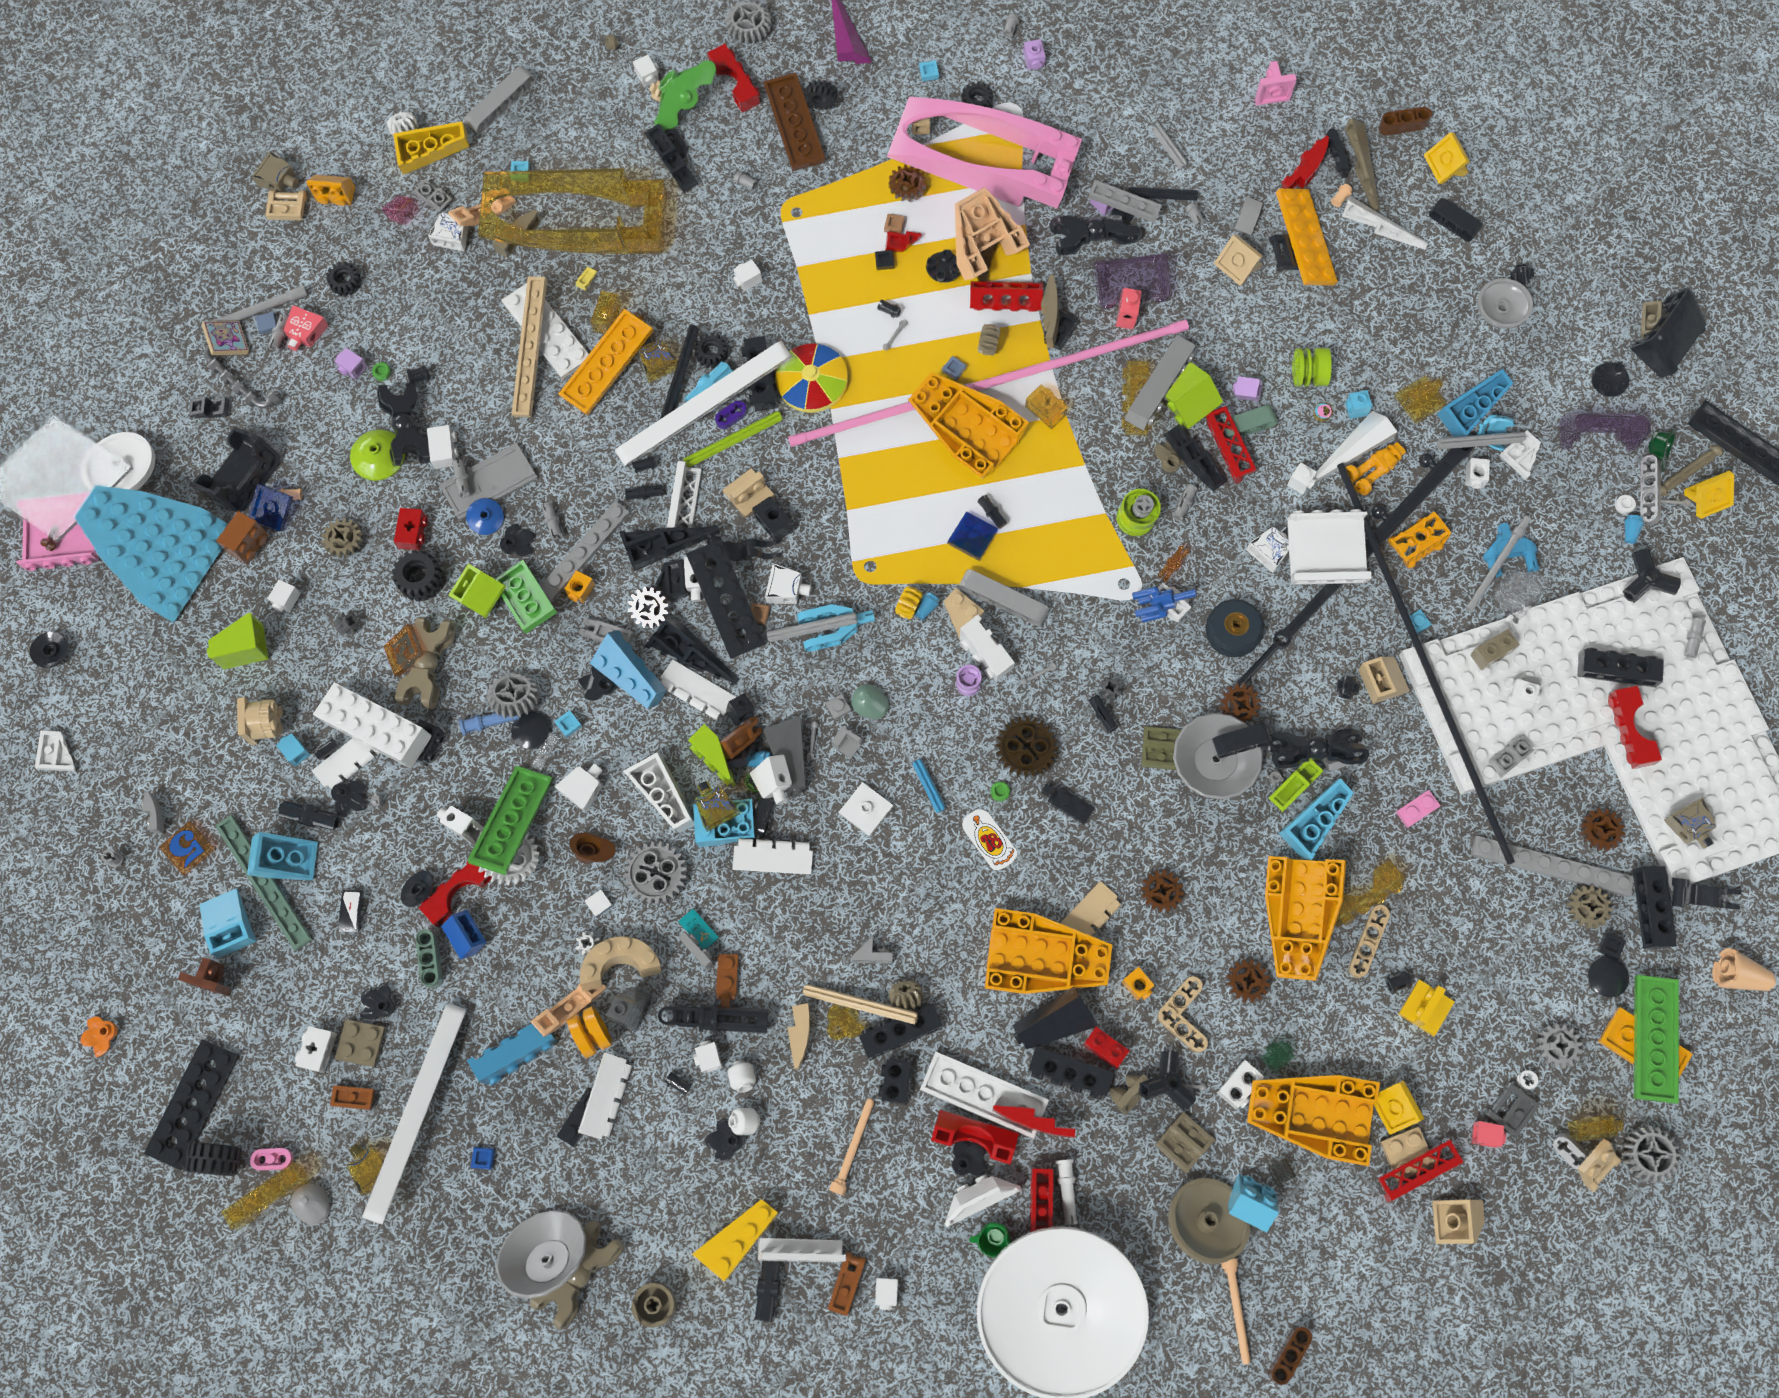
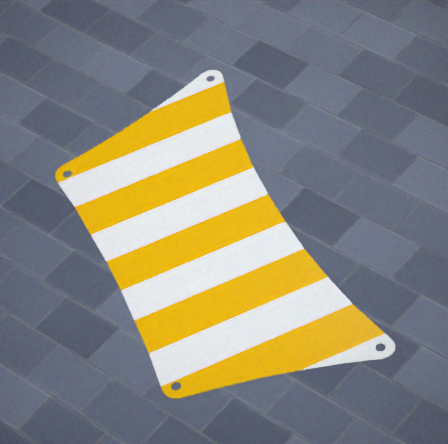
(895, 472)

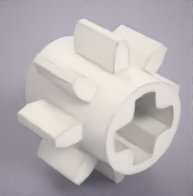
(586, 939)

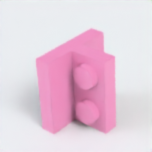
(1275, 87)

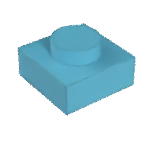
(928, 70)
(520, 166)
(1420, 621)
(568, 723)

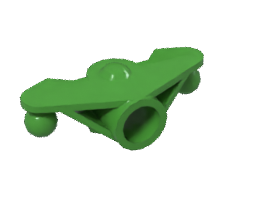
(679, 92)

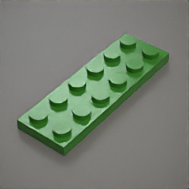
(510, 820)
(1656, 1039)

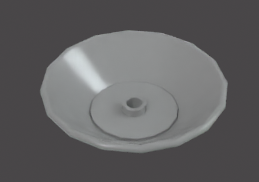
(1195, 762)
(525, 1252)

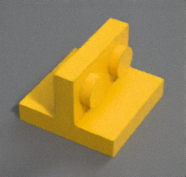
(1447, 159)
(1712, 494)
(1426, 1007)
(1397, 1108)

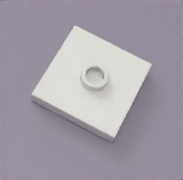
(865, 809)

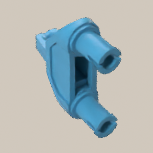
(1523, 548)

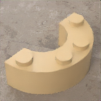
(613, 952)

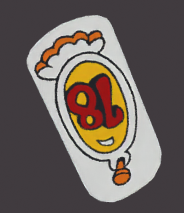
(989, 839)

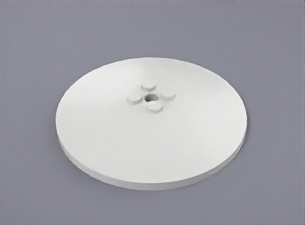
(1067, 1351)

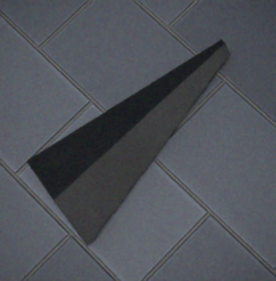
(651, 546)

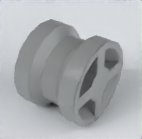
(1147, 505)

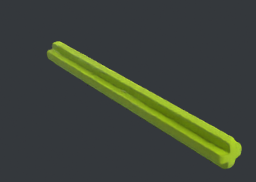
(732, 439)

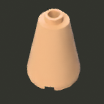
(1741, 972)

